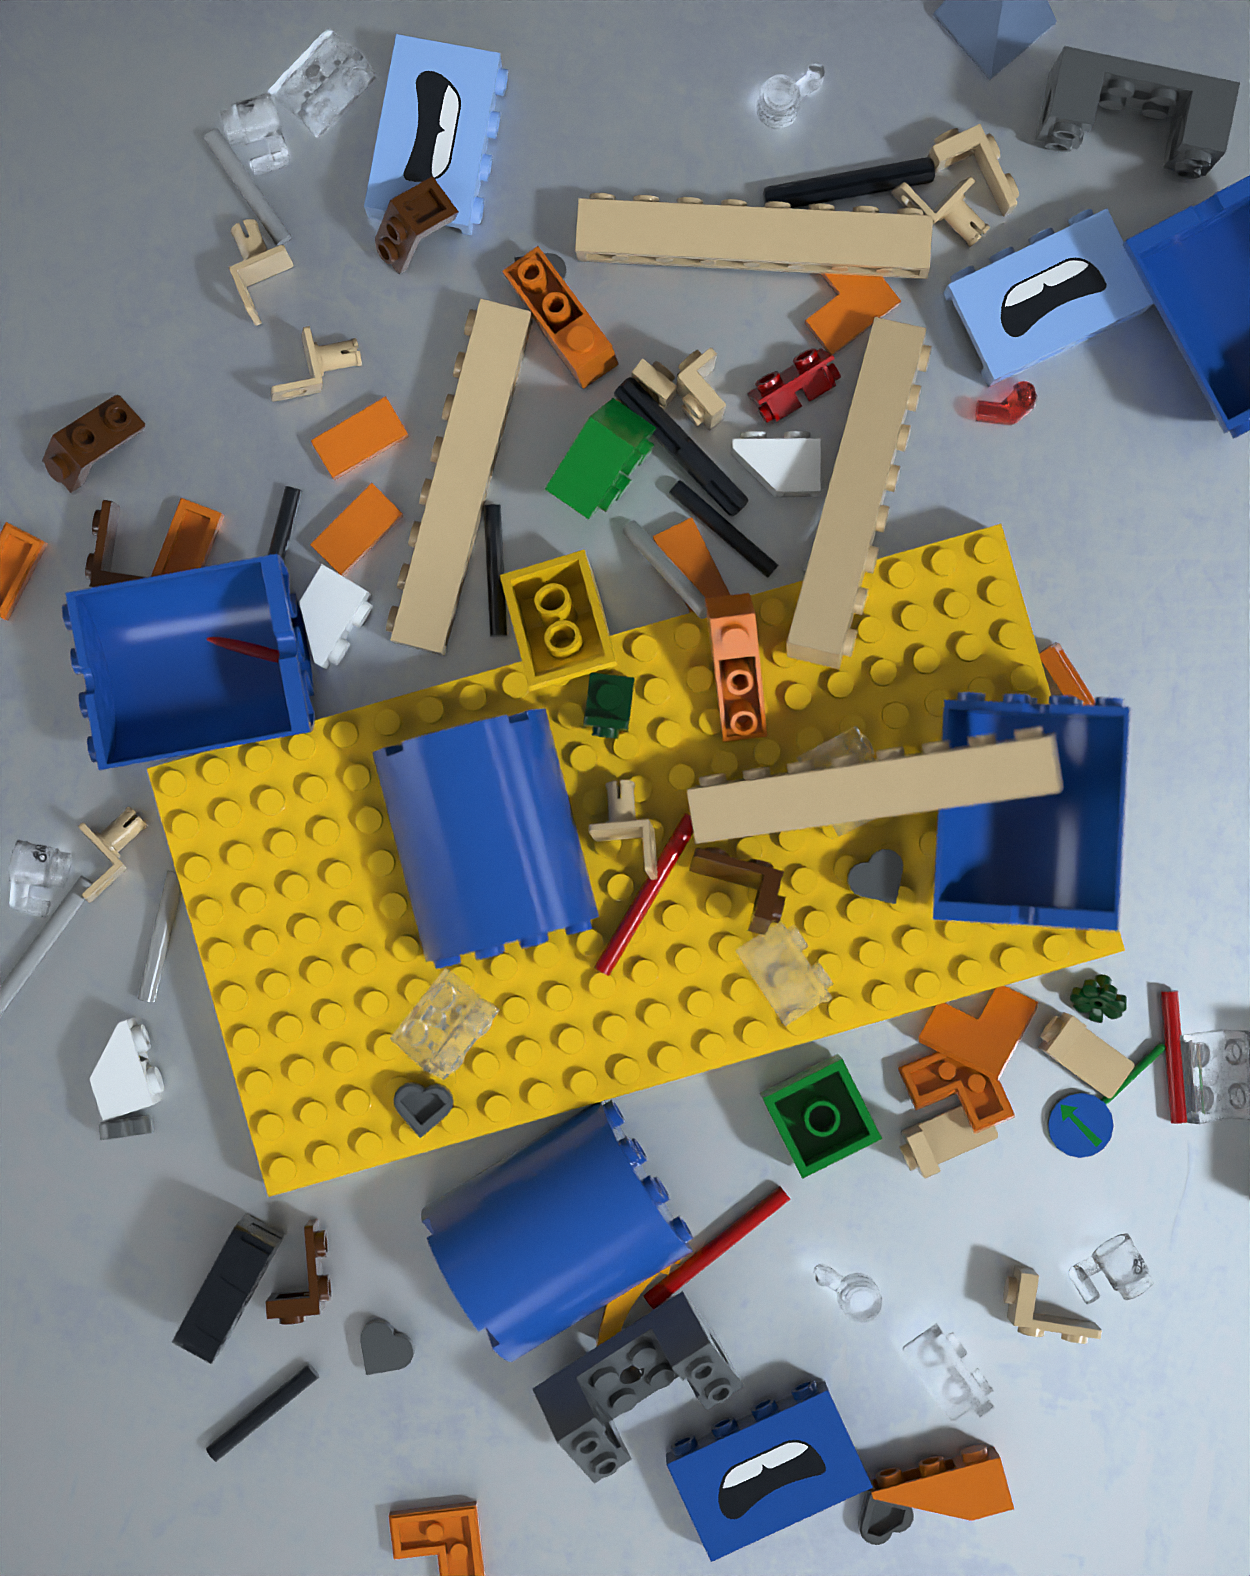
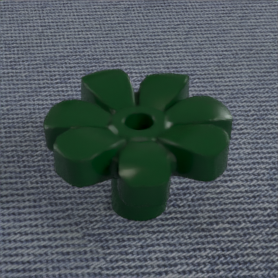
(1099, 998)

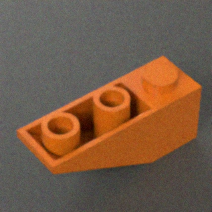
(561, 317)
(736, 666)
(957, 1487)

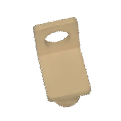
(951, 209)
(258, 262)
(319, 360)
(624, 825)
(110, 842)

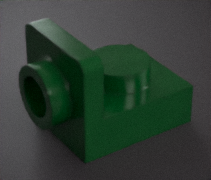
(608, 704)

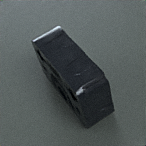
(228, 1288)

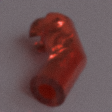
(1011, 409)

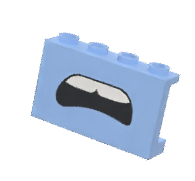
(437, 125)
(1048, 295)

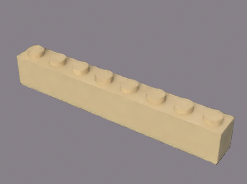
(754, 237)
(461, 476)
(857, 494)
(875, 787)

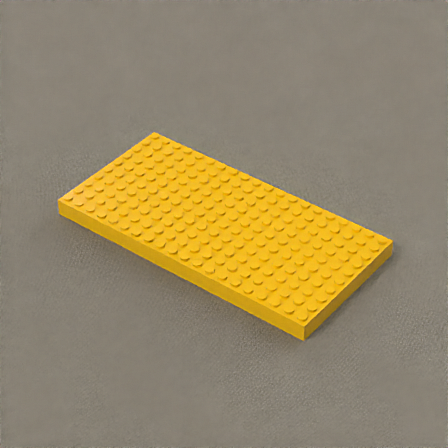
(320, 947)

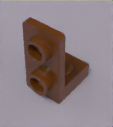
(410, 219)

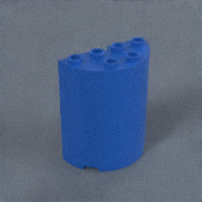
(1201, 287)
(168, 690)
(486, 837)
(1045, 854)
(554, 1231)

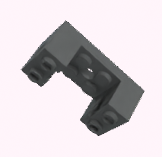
(1197, 102)
(595, 1389)

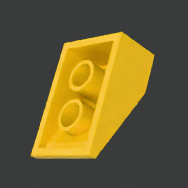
(558, 620)

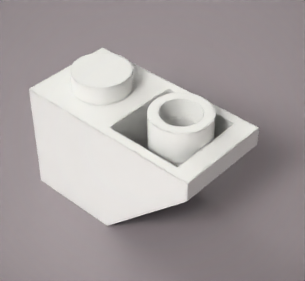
(782, 465)
(329, 613)
(123, 1074)

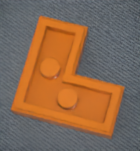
(852, 309)
(982, 1042)
(941, 1077)
(443, 1531)

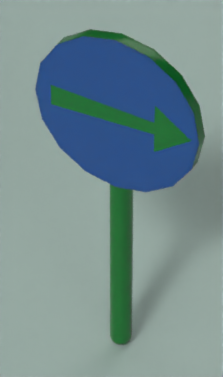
(1083, 1123)

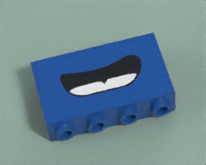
(767, 1469)

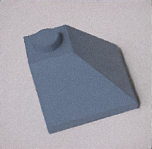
(995, 29)

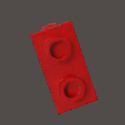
(778, 389)

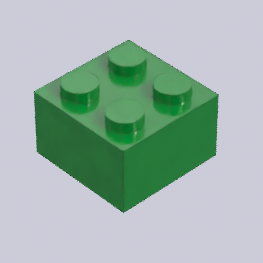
(601, 459)
(820, 1115)

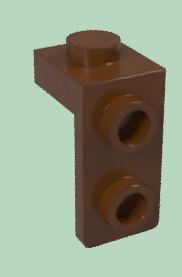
(88, 440)
(99, 563)
(752, 874)
(296, 1305)

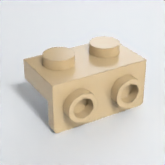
(699, 399)

